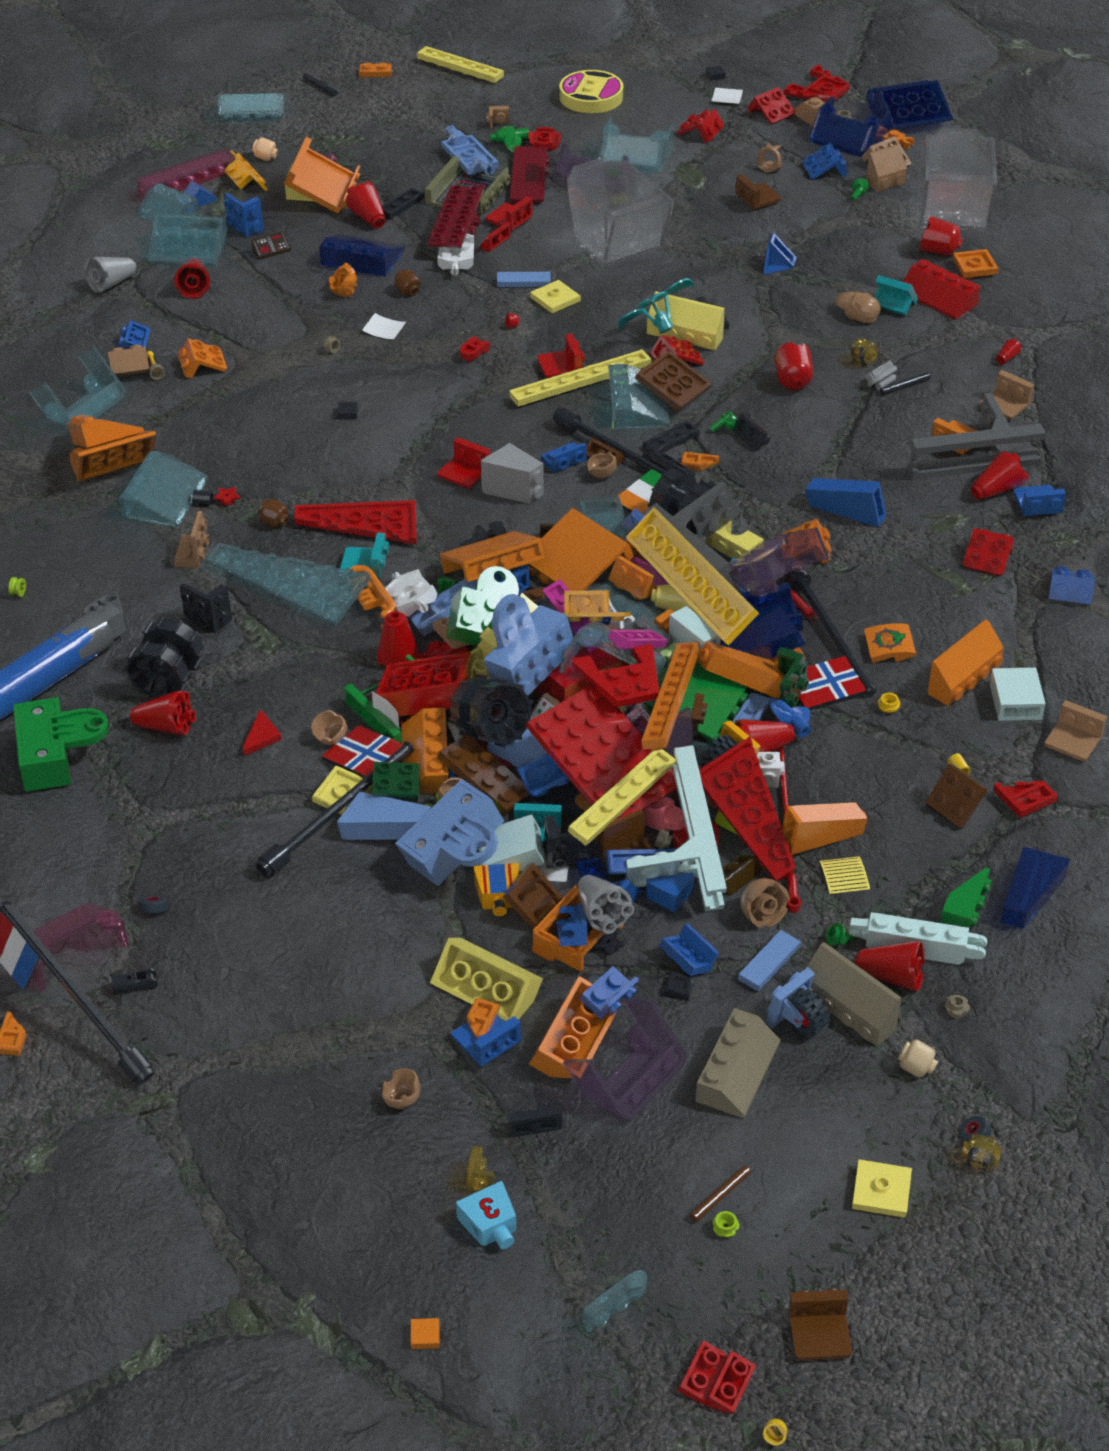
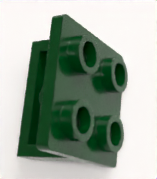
(396, 780)

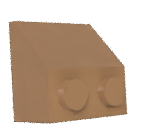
(886, 168)

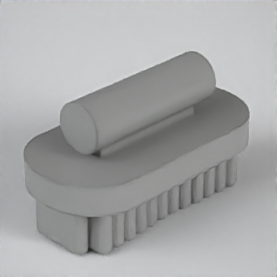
(882, 375)

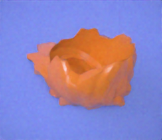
(343, 281)

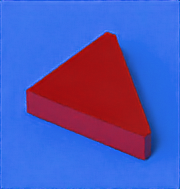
(261, 734)

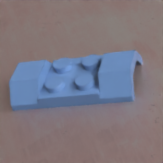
(438, 609)

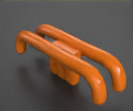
(375, 594)

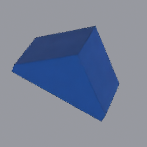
(202, 194)
(670, 890)

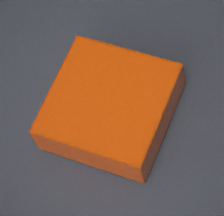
(425, 1333)

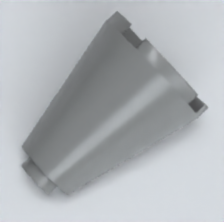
(108, 271)

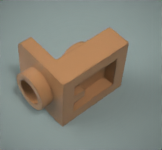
(497, 115)

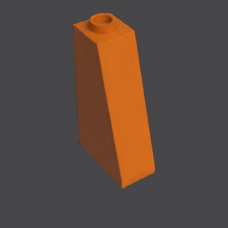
(742, 668)
(821, 824)

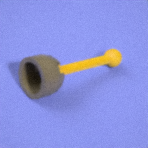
(155, 368)

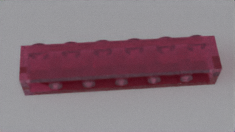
(196, 170)

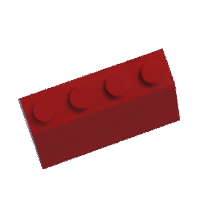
(942, 289)

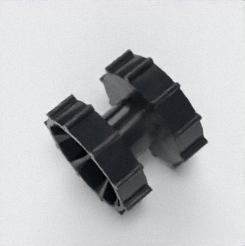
(677, 490)
(164, 657)
(509, 710)

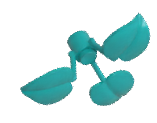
(661, 320)

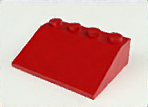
(424, 682)

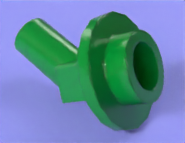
(859, 187)
(727, 419)
(836, 935)

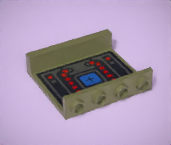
(452, 175)

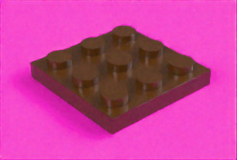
(673, 381)

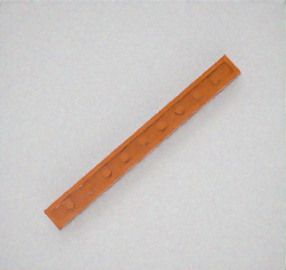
(670, 696)

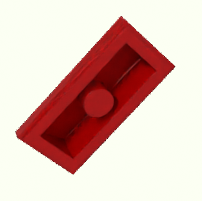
(496, 237)

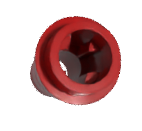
(1009, 350)

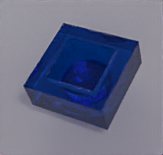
(591, 867)

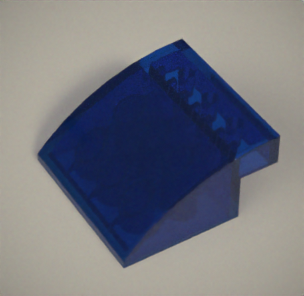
(910, 104)

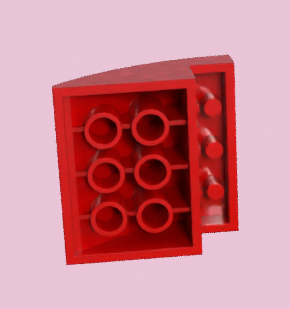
(565, 685)

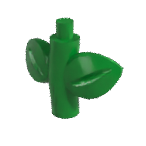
(510, 136)

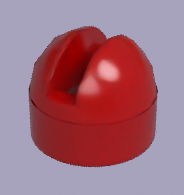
(511, 320)

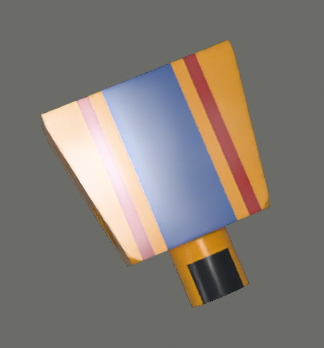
(493, 883)

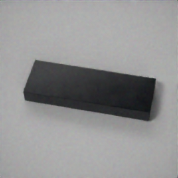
(402, 203)
(672, 437)

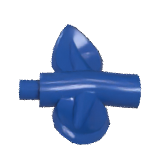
(798, 716)

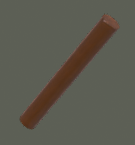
(720, 1193)

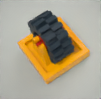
(729, 737)

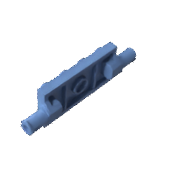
(472, 154)

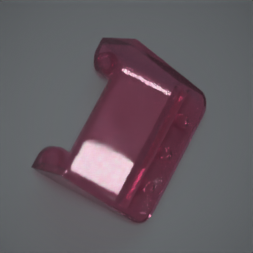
(73, 922)

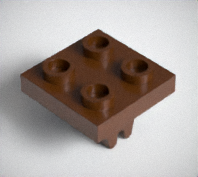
(956, 795)
(532, 895)

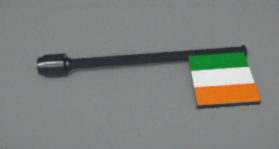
(638, 493)

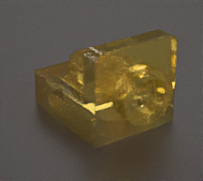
(477, 1175)

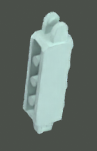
(940, 941)

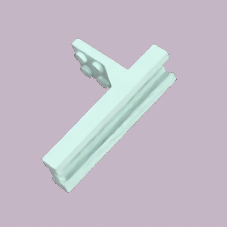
(699, 852)

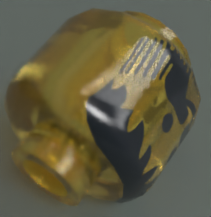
(863, 351)
(982, 1152)

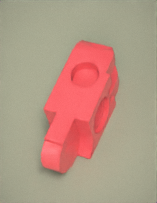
(664, 816)

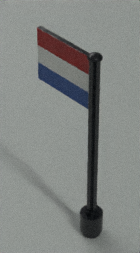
(20, 957)

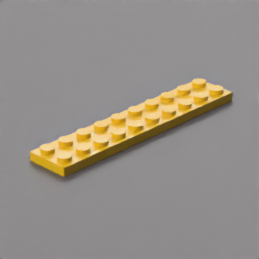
(692, 576)

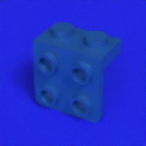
(824, 160)
(244, 216)
(1040, 500)
(1071, 585)

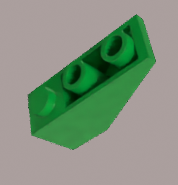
(965, 901)

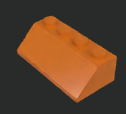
(965, 664)
(428, 736)
(572, 1034)

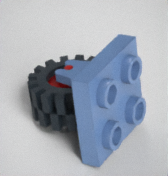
(798, 1005)

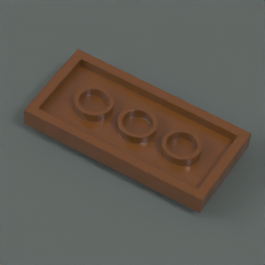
(484, 773)

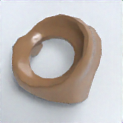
(769, 166)

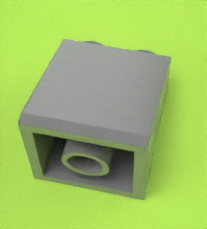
(512, 475)

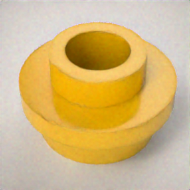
(889, 702)

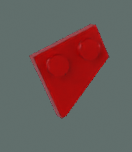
(1026, 797)

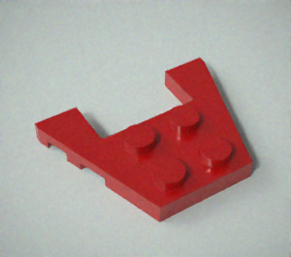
(822, 88)
(623, 684)

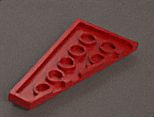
(367, 519)
(743, 798)

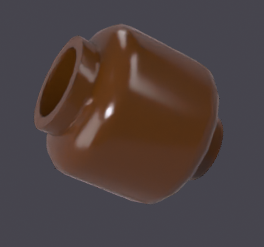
(407, 282)
(273, 513)

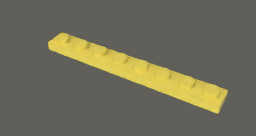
(575, 379)

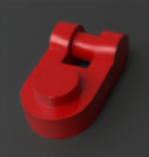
(473, 348)

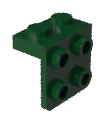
(795, 670)

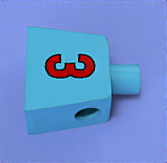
(488, 1216)

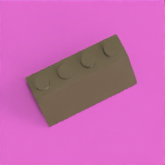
(854, 995)
(737, 1064)

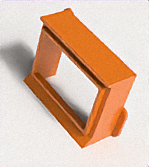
(548, 945)

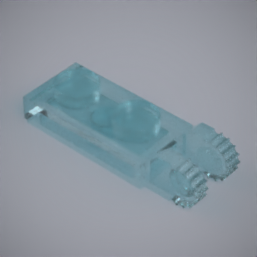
(614, 1299)

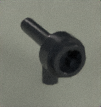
(495, 529)

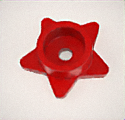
(227, 496)

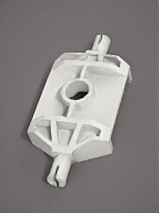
(457, 257)
(411, 592)

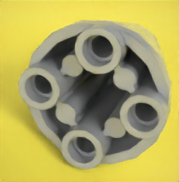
(604, 903)

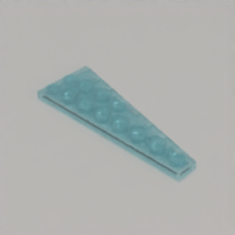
(310, 586)

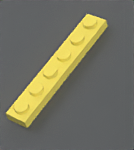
(460, 64)
(621, 796)

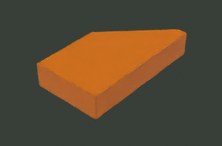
(699, 461)
(482, 1016)
(11, 1036)

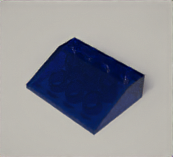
(360, 253)

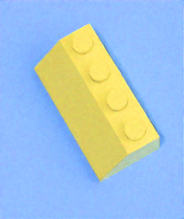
(692, 321)
(477, 973)

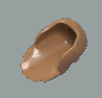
(859, 306)

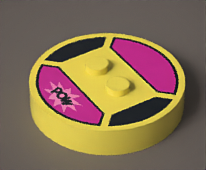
(591, 91)

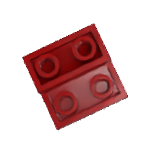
(716, 1378)

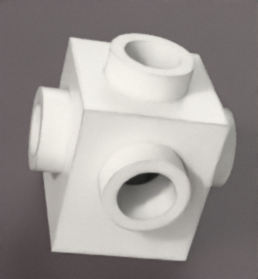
(771, 767)

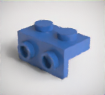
(541, 775)
(690, 951)

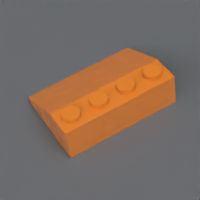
(88, 431)
(112, 455)

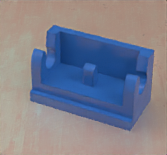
(573, 930)

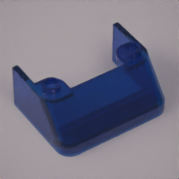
(846, 133)

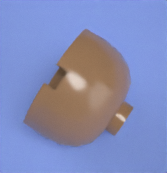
(764, 902)

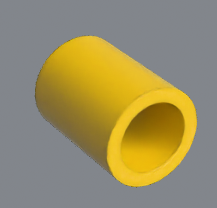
(959, 762)

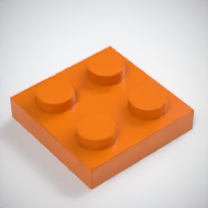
(975, 263)

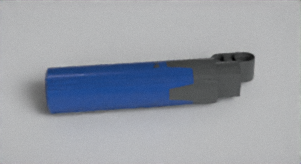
(62, 653)

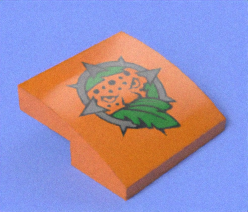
(890, 641)

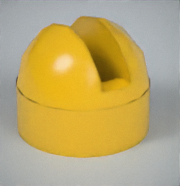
(770, 1433)

